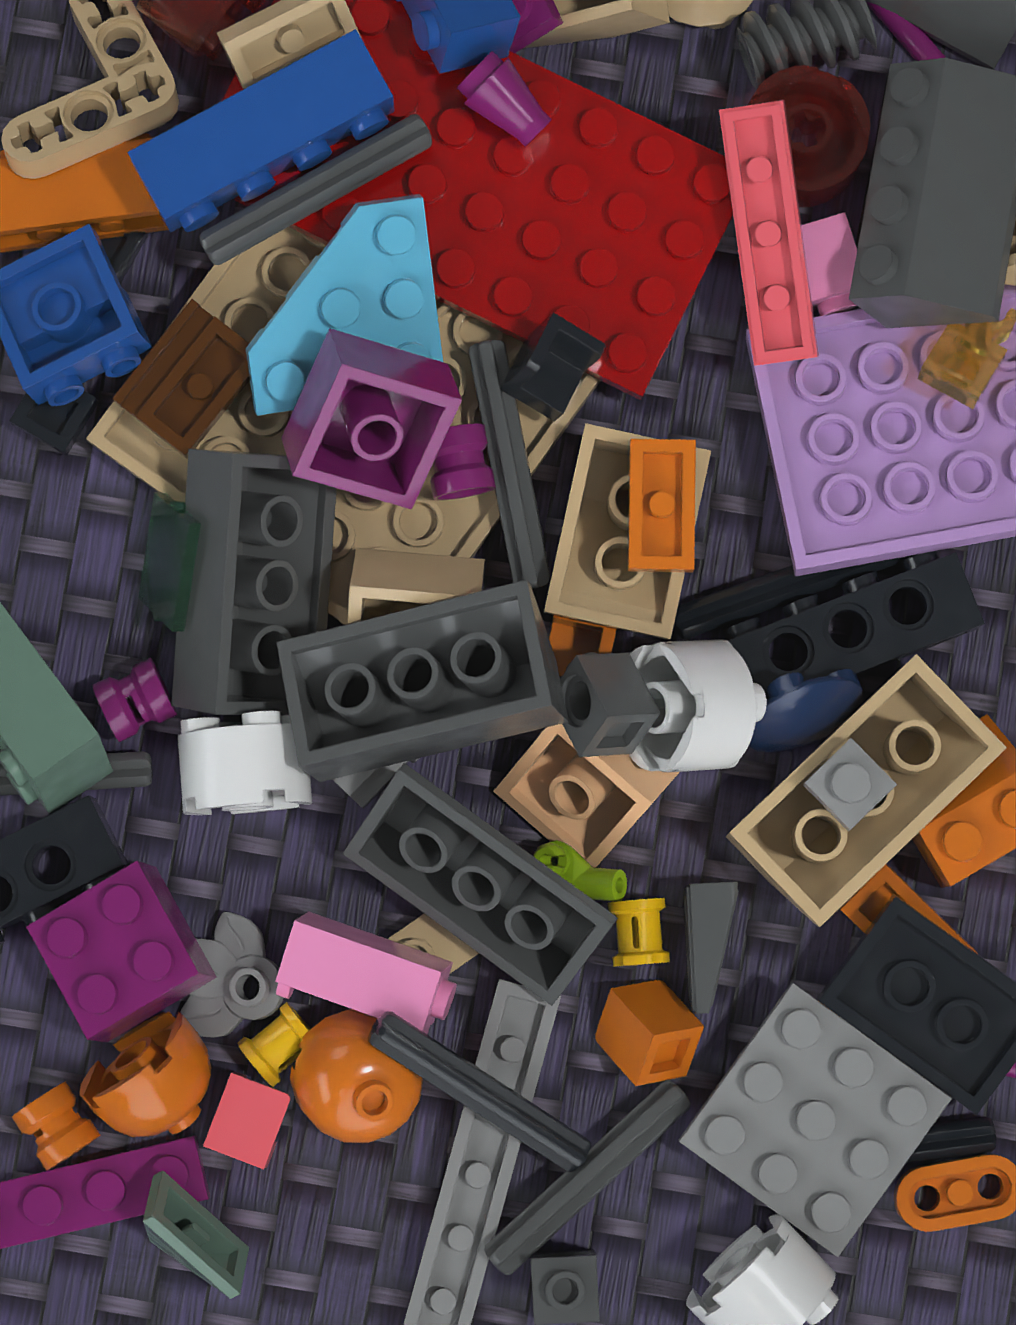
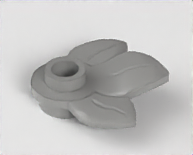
(234, 957)

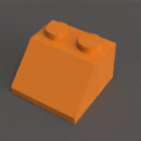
(976, 823)

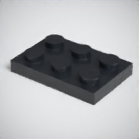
(929, 1003)

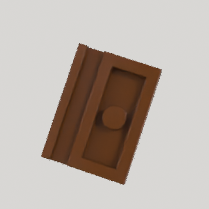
(187, 379)

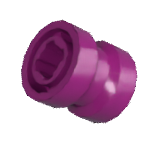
(461, 464)
(134, 700)

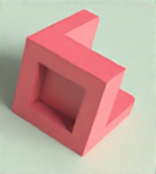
(247, 1120)

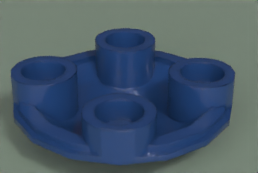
(805, 710)

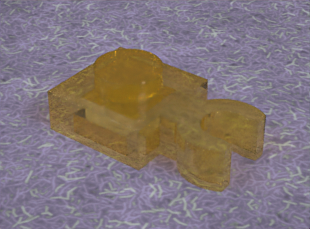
(967, 358)

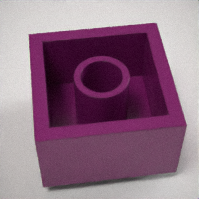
(370, 419)
(121, 952)

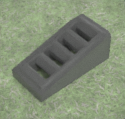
(707, 928)

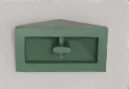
(194, 1236)

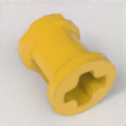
(638, 932)
(276, 1044)

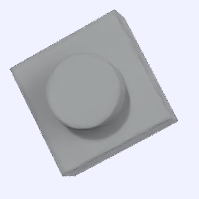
(849, 784)

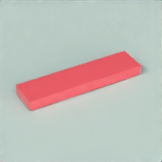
(769, 232)

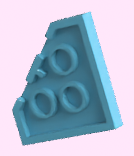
(365, 283)

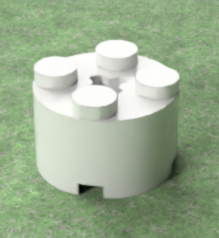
(703, 704)
(241, 765)
(766, 1281)

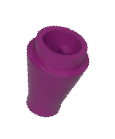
(503, 98)

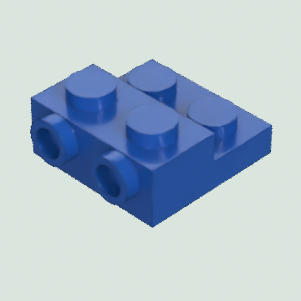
(67, 318)

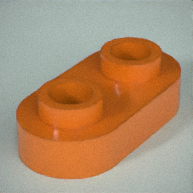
(957, 1192)

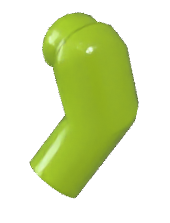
(594, 882)

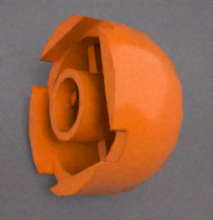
(152, 1080)
(349, 1084)

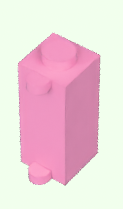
(364, 972)

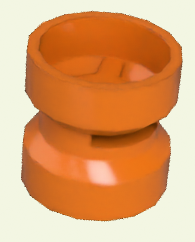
(56, 1126)

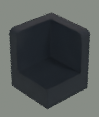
(551, 366)

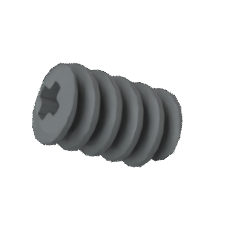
(803, 34)

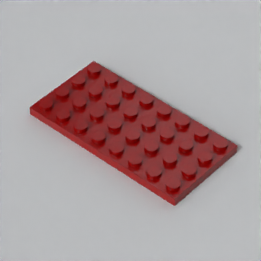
(584, 222)

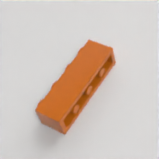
(92, 192)

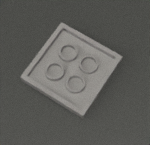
(814, 1119)

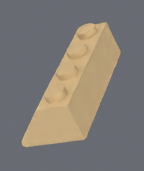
(920, 740)

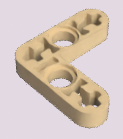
(121, 80)

